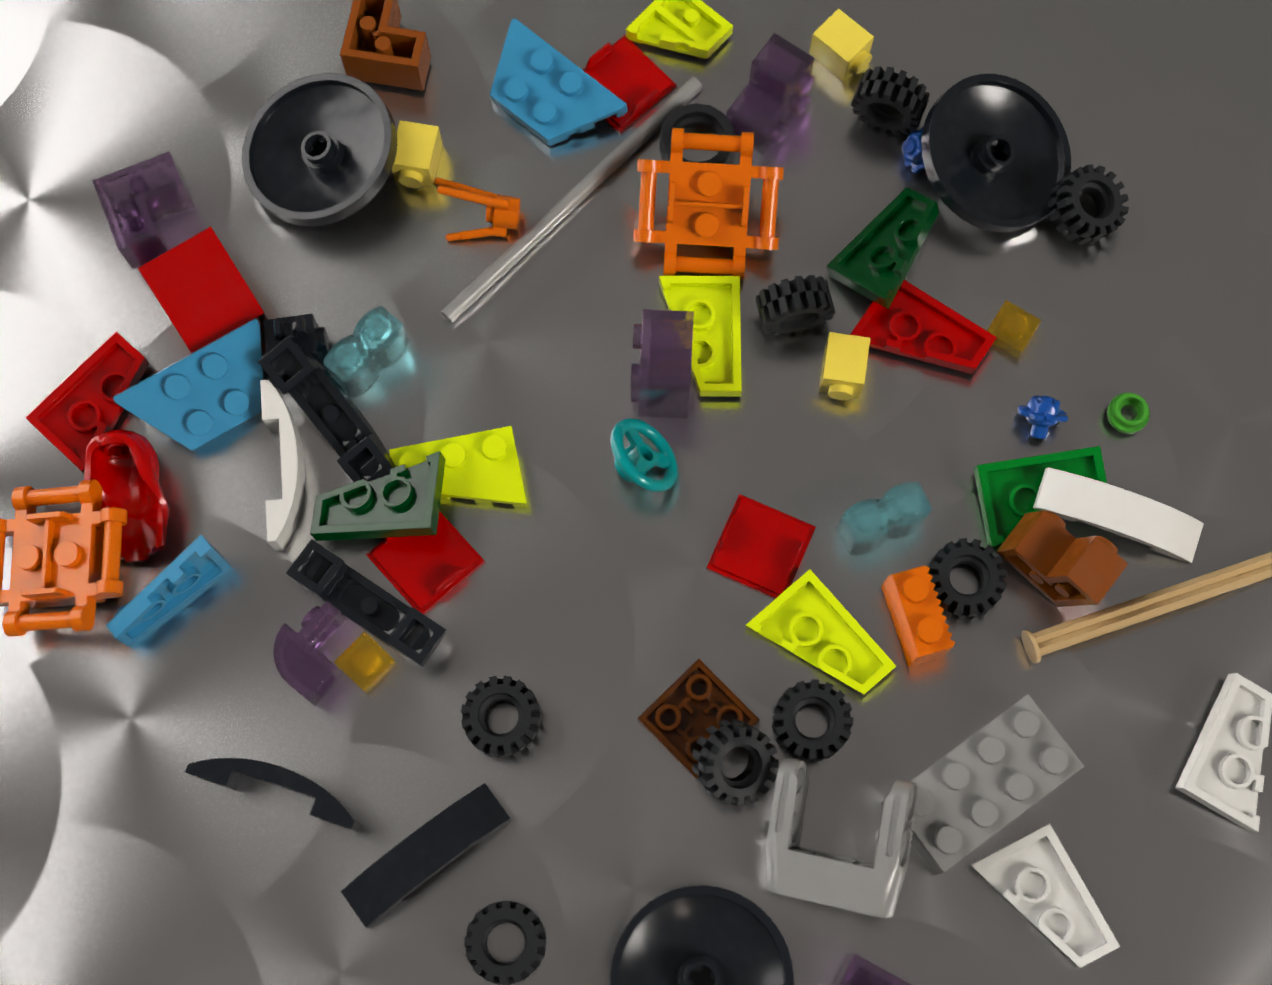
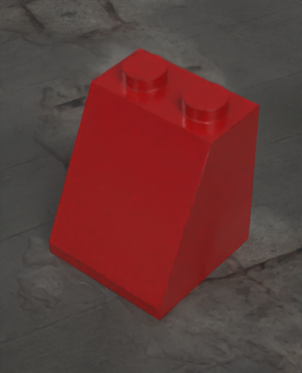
(201, 290)

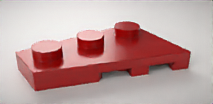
(925, 331)
(85, 401)

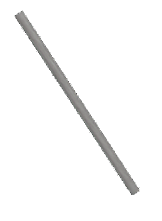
(570, 201)

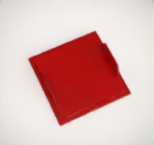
(631, 78)
(760, 547)
(427, 565)

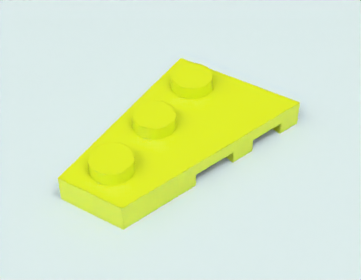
(715, 329)
(476, 468)
(823, 633)

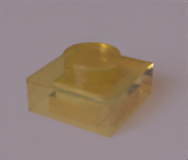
(1013, 328)
(365, 662)

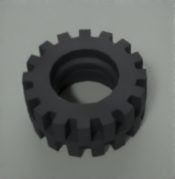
(477, 936)

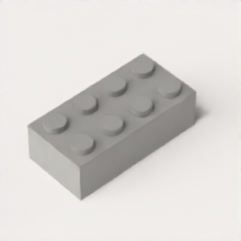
(988, 783)

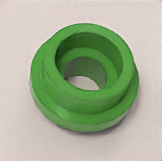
(1133, 403)

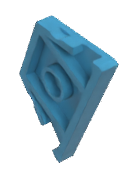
(548, 89)
(204, 390)

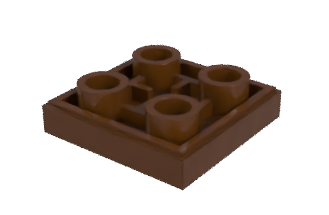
(689, 709)

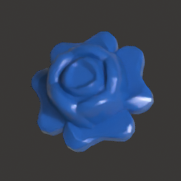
(913, 152)
(1042, 414)

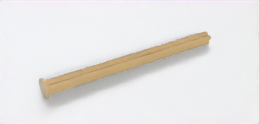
(1146, 607)

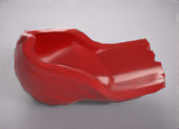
(130, 480)

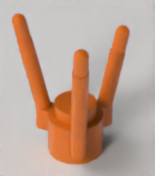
(500, 209)

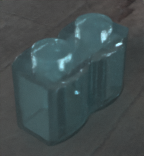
(375, 345)
(891, 517)

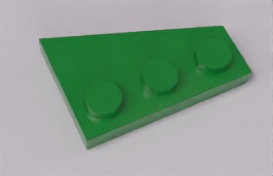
(1011, 486)

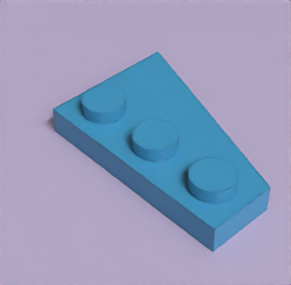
(173, 587)

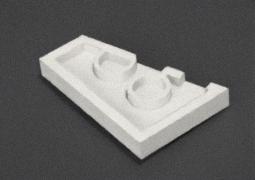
(1229, 753)
(1050, 893)

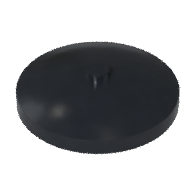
(319, 149)
(995, 152)
(701, 940)

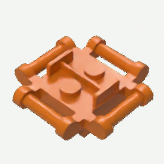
(708, 203)
(60, 558)

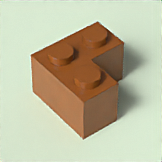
(380, 50)
(1058, 564)

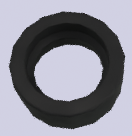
(696, 116)

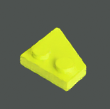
(681, 27)

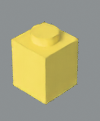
(841, 45)
(417, 154)
(844, 366)

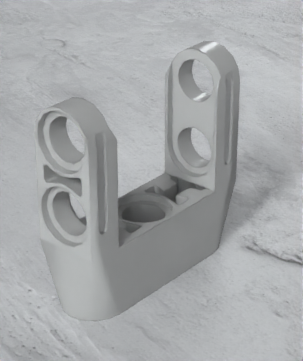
(830, 877)

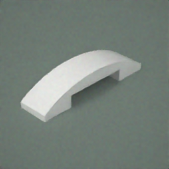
(283, 513)
(1120, 513)

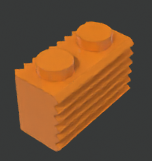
(917, 615)

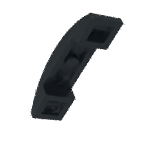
(329, 409)
(366, 603)
(228, 773)
(424, 854)

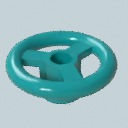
(639, 457)

